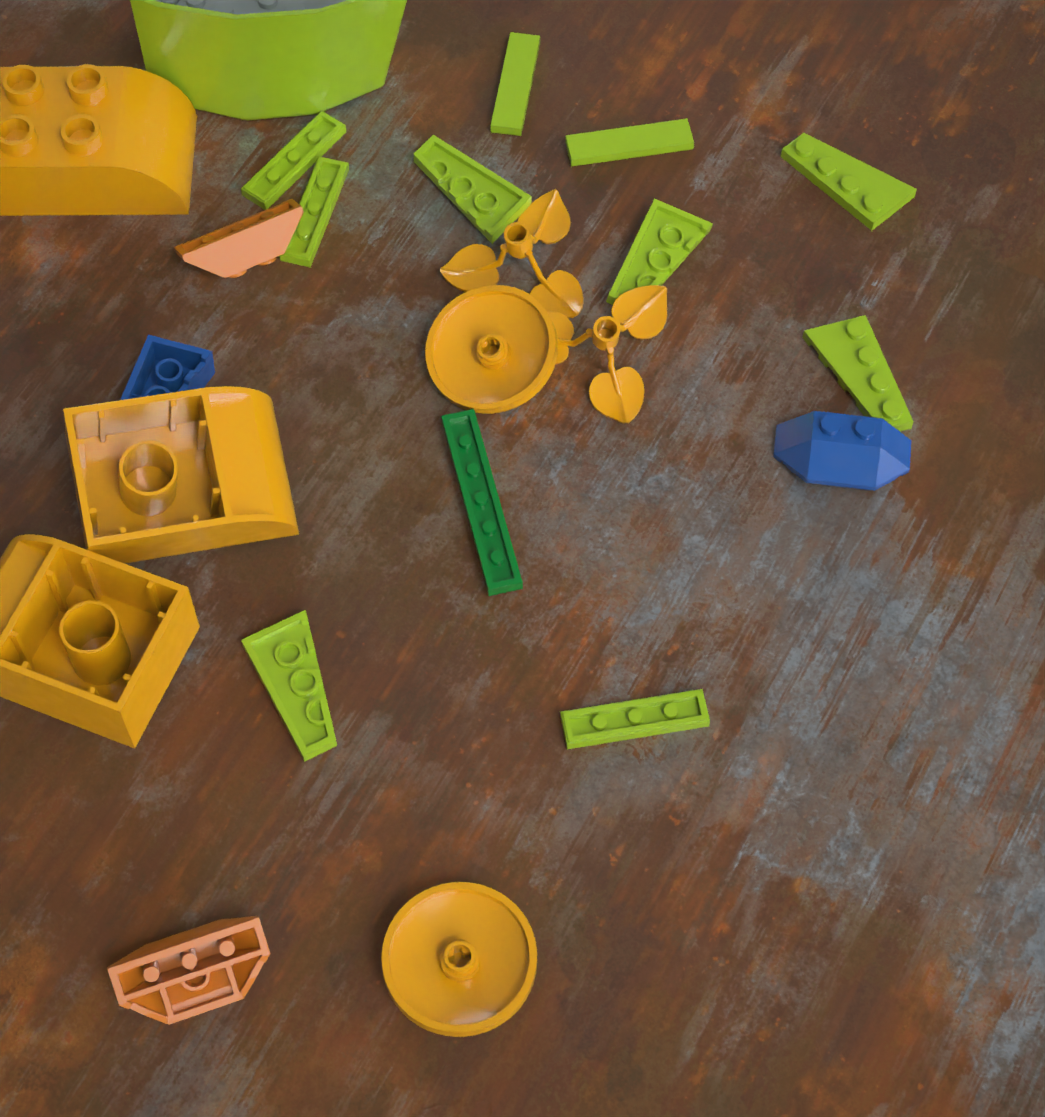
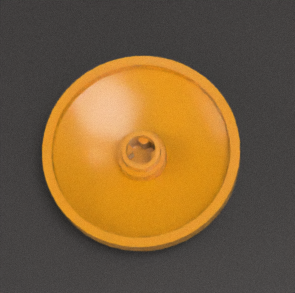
(491, 349)
(459, 959)

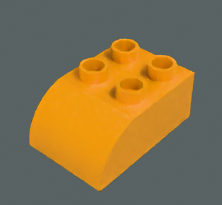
(94, 142)

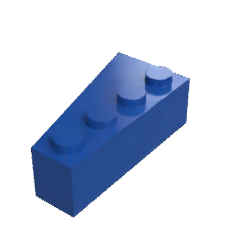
(168, 368)

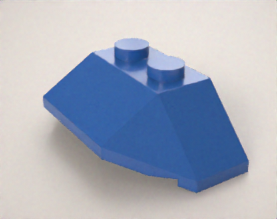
(842, 450)

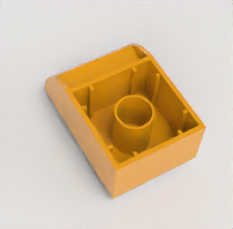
(179, 473)
(89, 636)

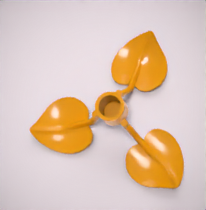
(544, 221)
(644, 316)

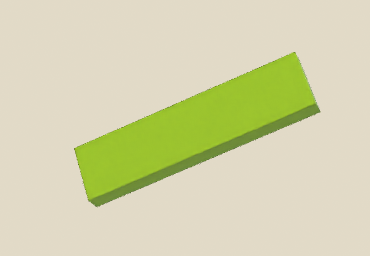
(515, 84)
(629, 142)
(293, 160)
(317, 206)
(634, 719)

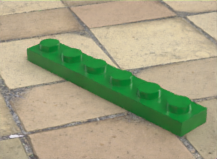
(481, 503)

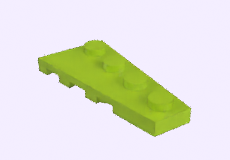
(850, 182)
(475, 190)
(659, 248)
(861, 368)
(291, 675)

